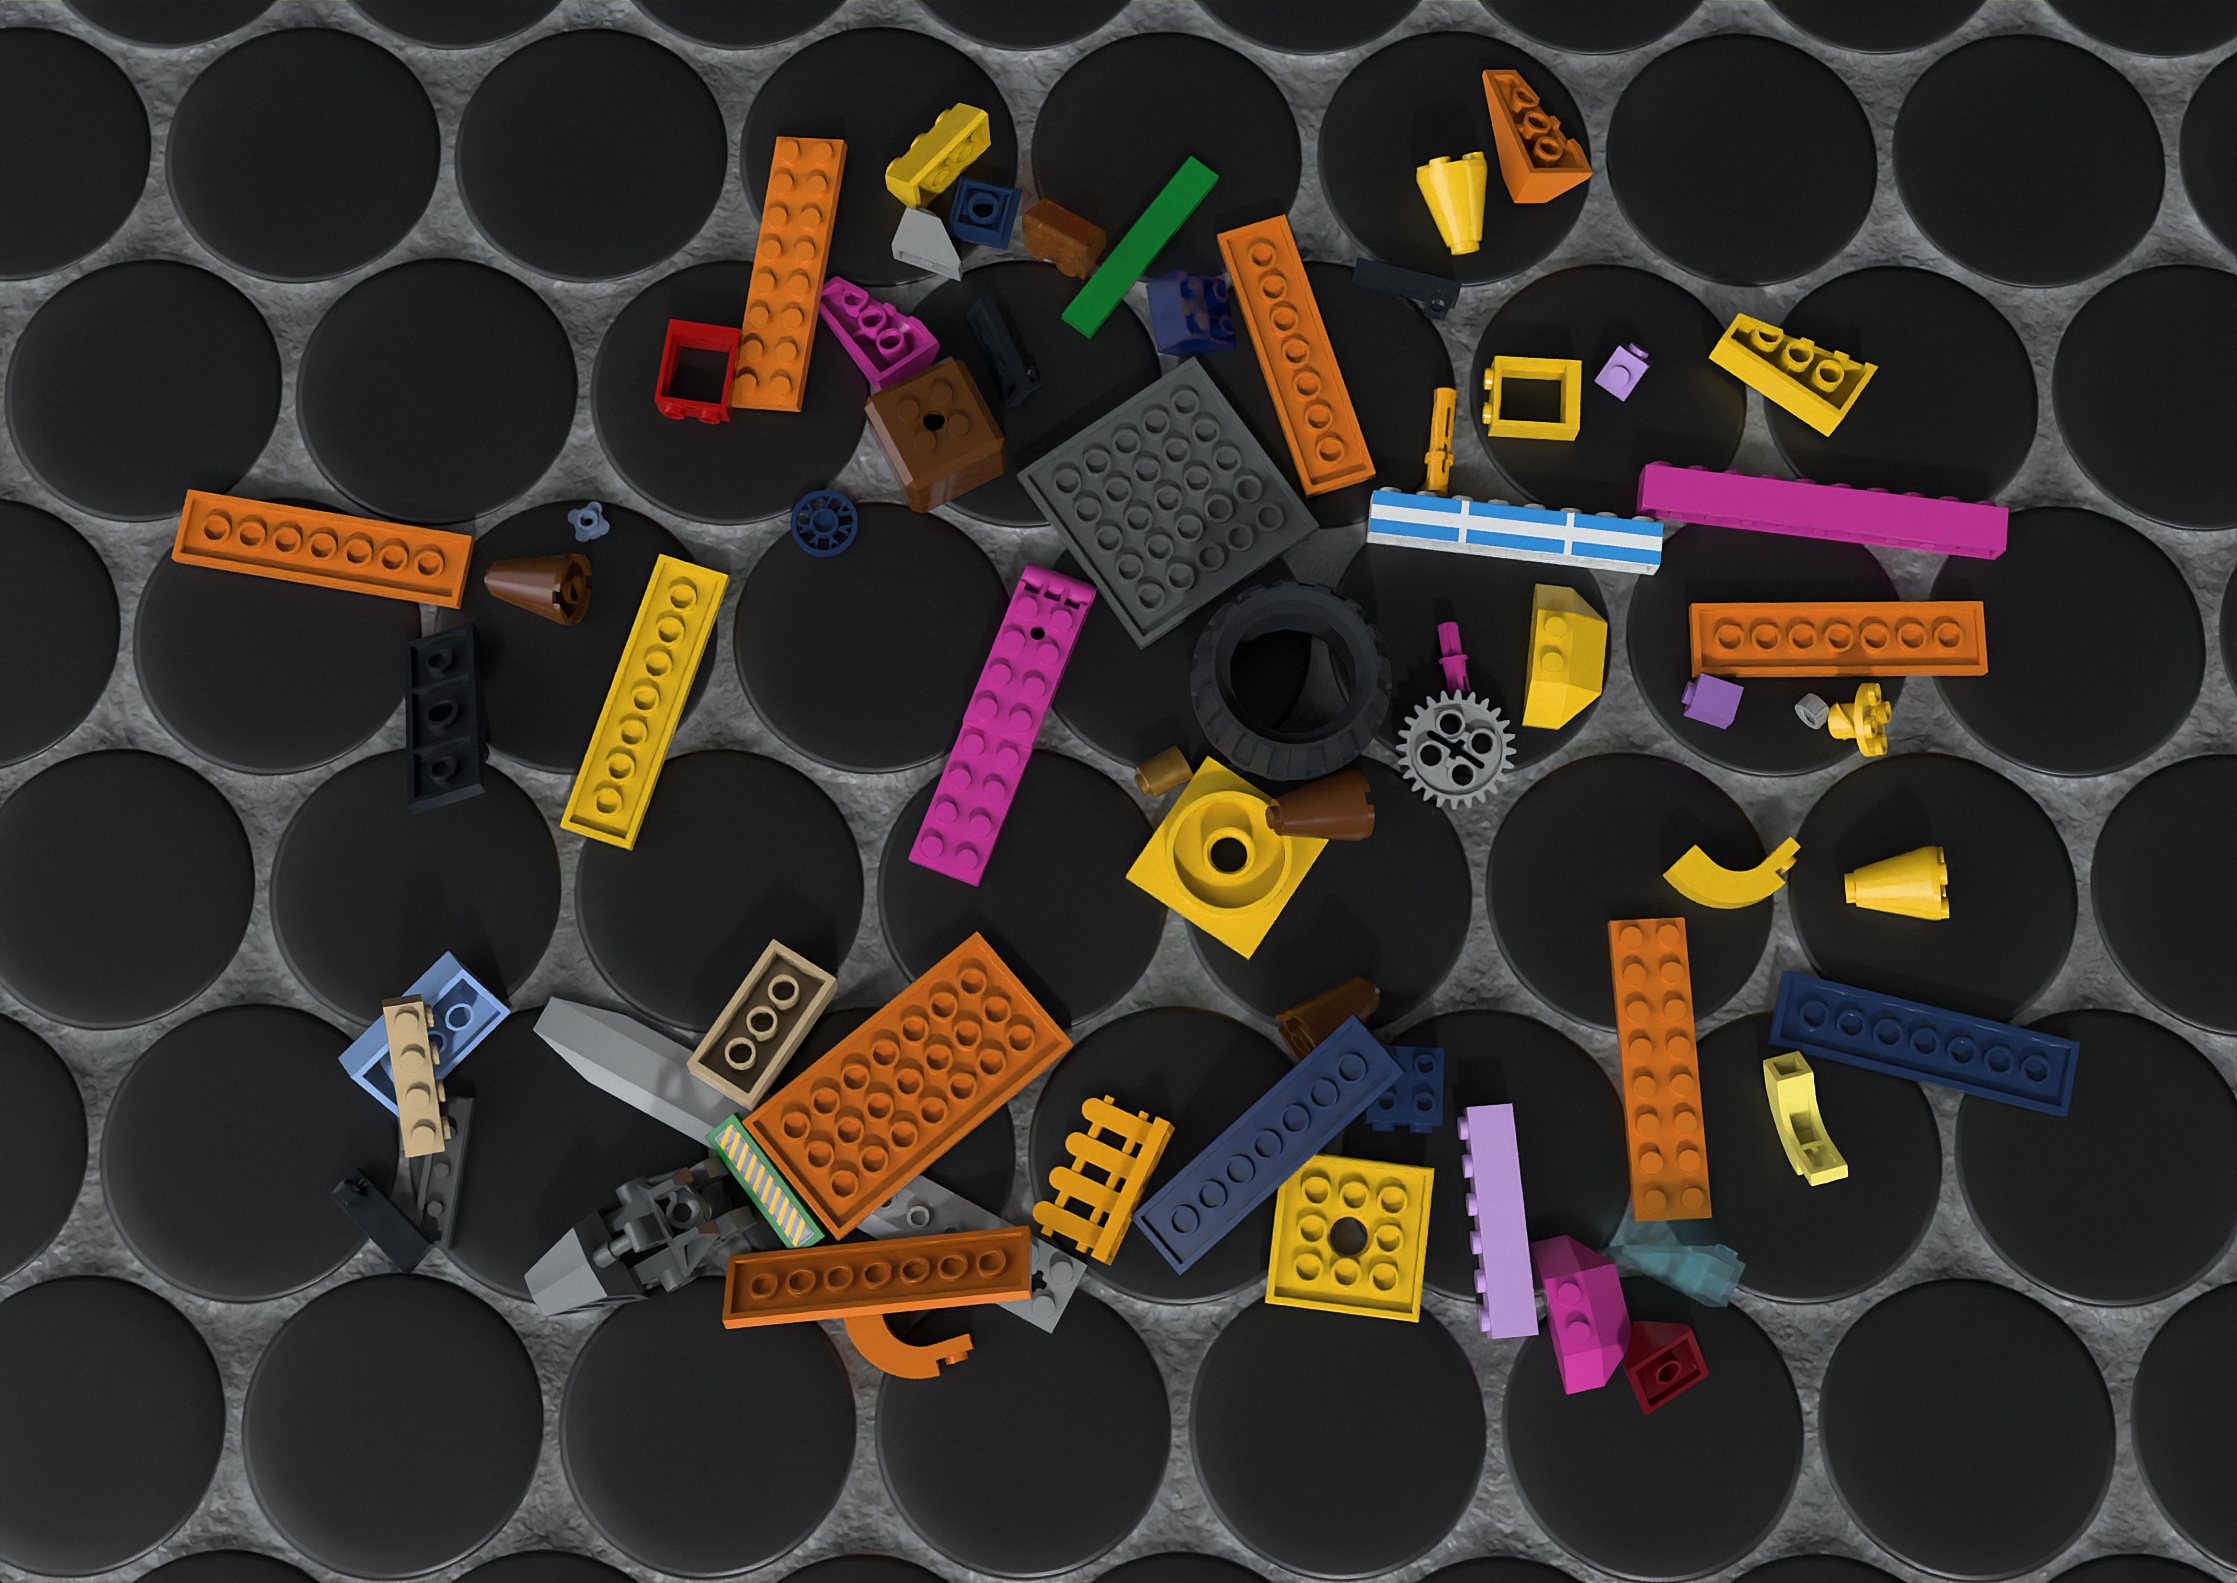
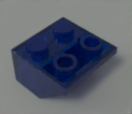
(1190, 314)

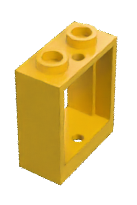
(1534, 368)

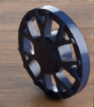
(824, 523)

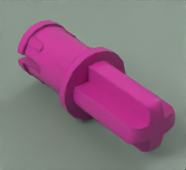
(1453, 659)

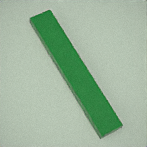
(1140, 247)

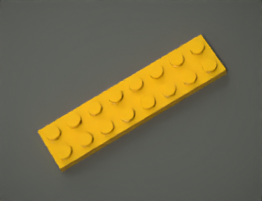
(645, 702)

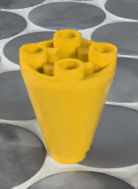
(1456, 199)
(1903, 885)

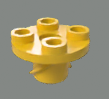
(1862, 720)

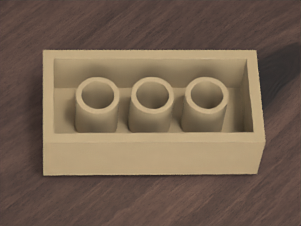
(762, 1025)

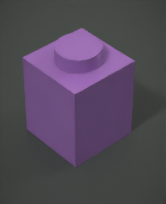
(1711, 700)

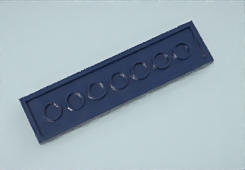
(1924, 1043)
(1268, 1144)

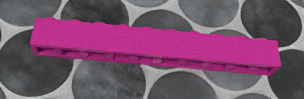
(1822, 511)

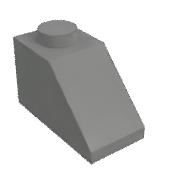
(925, 243)

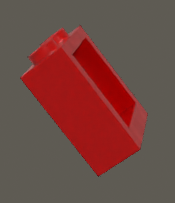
(702, 337)

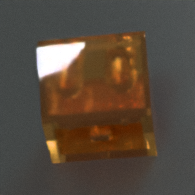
(1062, 238)

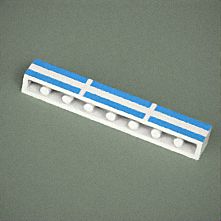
(1515, 531)

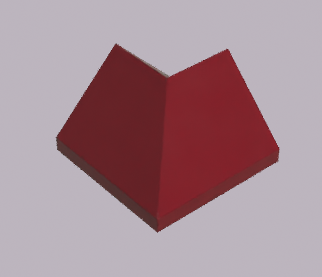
(1662, 1362)

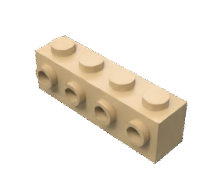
(413, 1075)

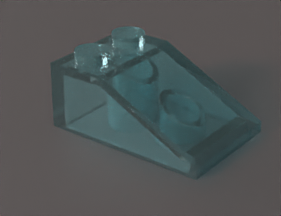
(1697, 1271)

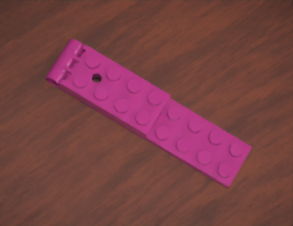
(1002, 723)

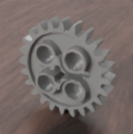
(1472, 720)

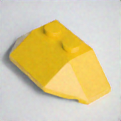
(1562, 657)

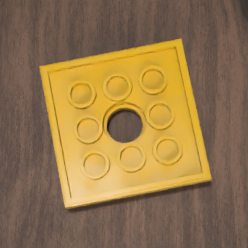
(1179, 867)
(1386, 1273)

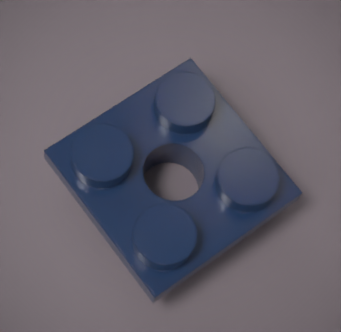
(987, 231)

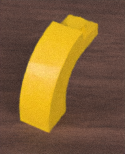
(1721, 888)

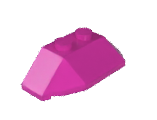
(1582, 1311)

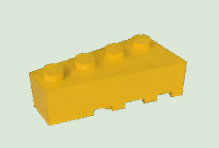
(1793, 371)

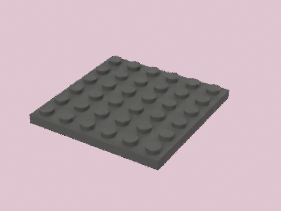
(1167, 502)

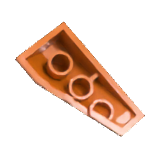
(1530, 147)

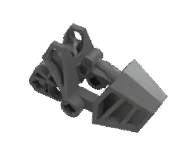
(585, 1267)

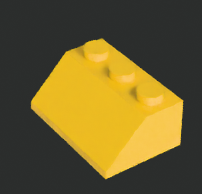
(939, 156)

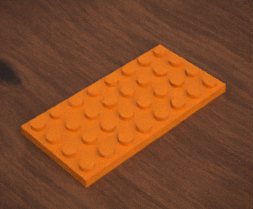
(907, 1085)

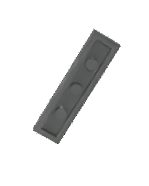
(444, 1174)

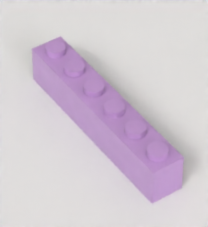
(1499, 1221)

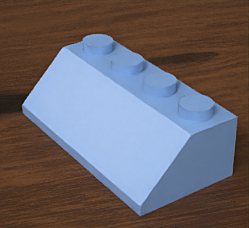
(462, 1018)

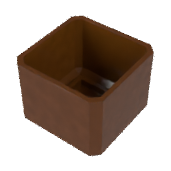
(942, 462)

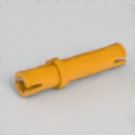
(1439, 455)

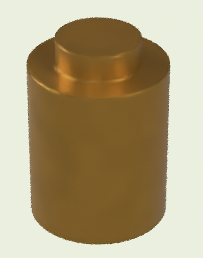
(1163, 772)

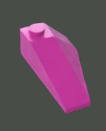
(876, 335)

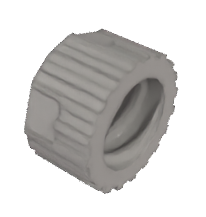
(1812, 711)

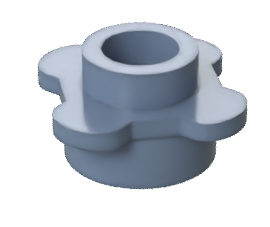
(595, 529)

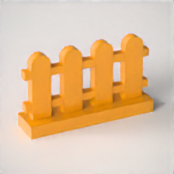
(1104, 1198)

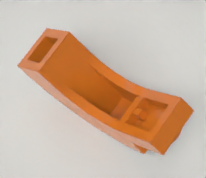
(889, 1353)

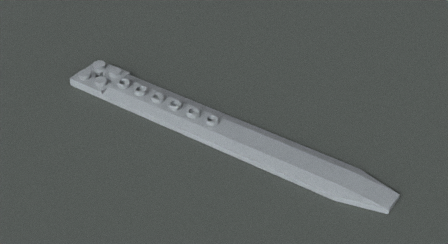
(655, 1078)

